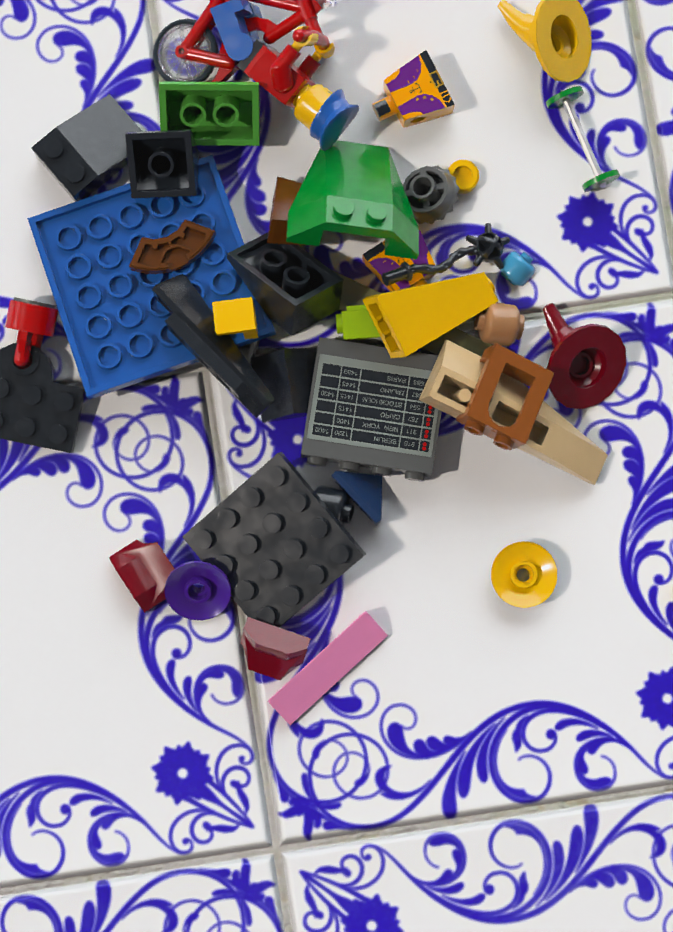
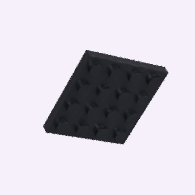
(275, 543)

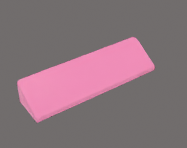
(327, 668)

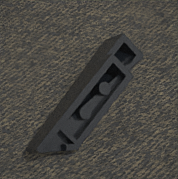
(195, 328)

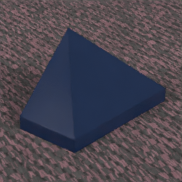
(364, 491)

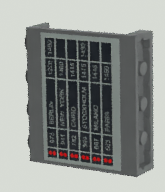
(370, 411)

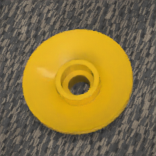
(541, 572)

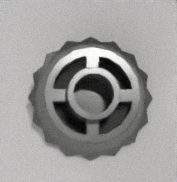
(431, 193)

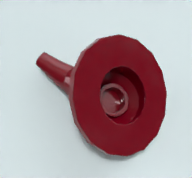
(584, 361)

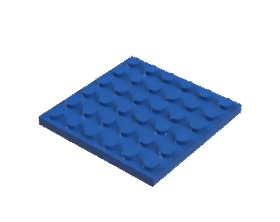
(110, 310)

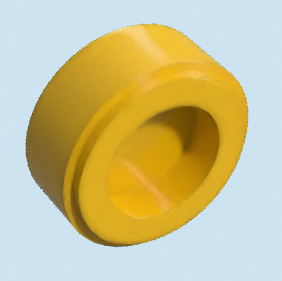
(466, 175)

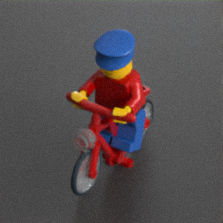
(189, 53)

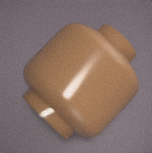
(500, 324)

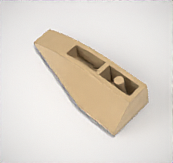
(551, 436)

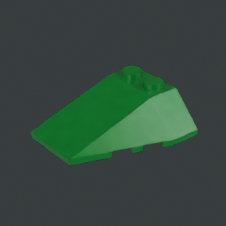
(354, 192)

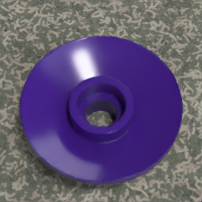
(197, 602)

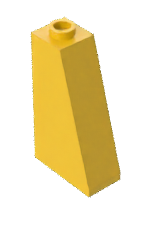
(424, 312)

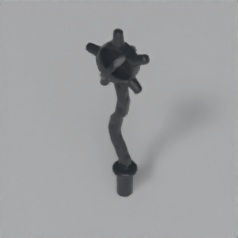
(486, 247)

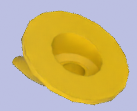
(557, 35)

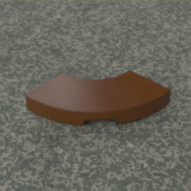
(173, 251)

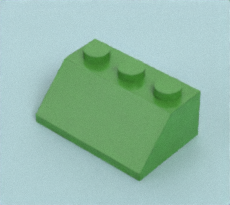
(213, 111)

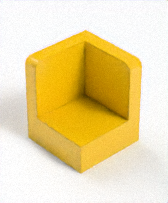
(235, 317)

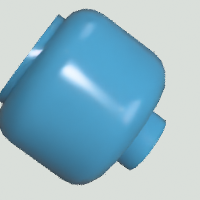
(517, 268)

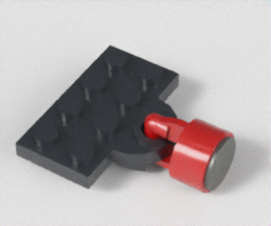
(31, 403)

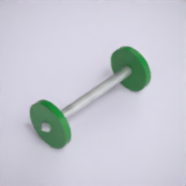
(565, 98)

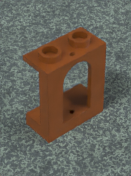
(476, 416)

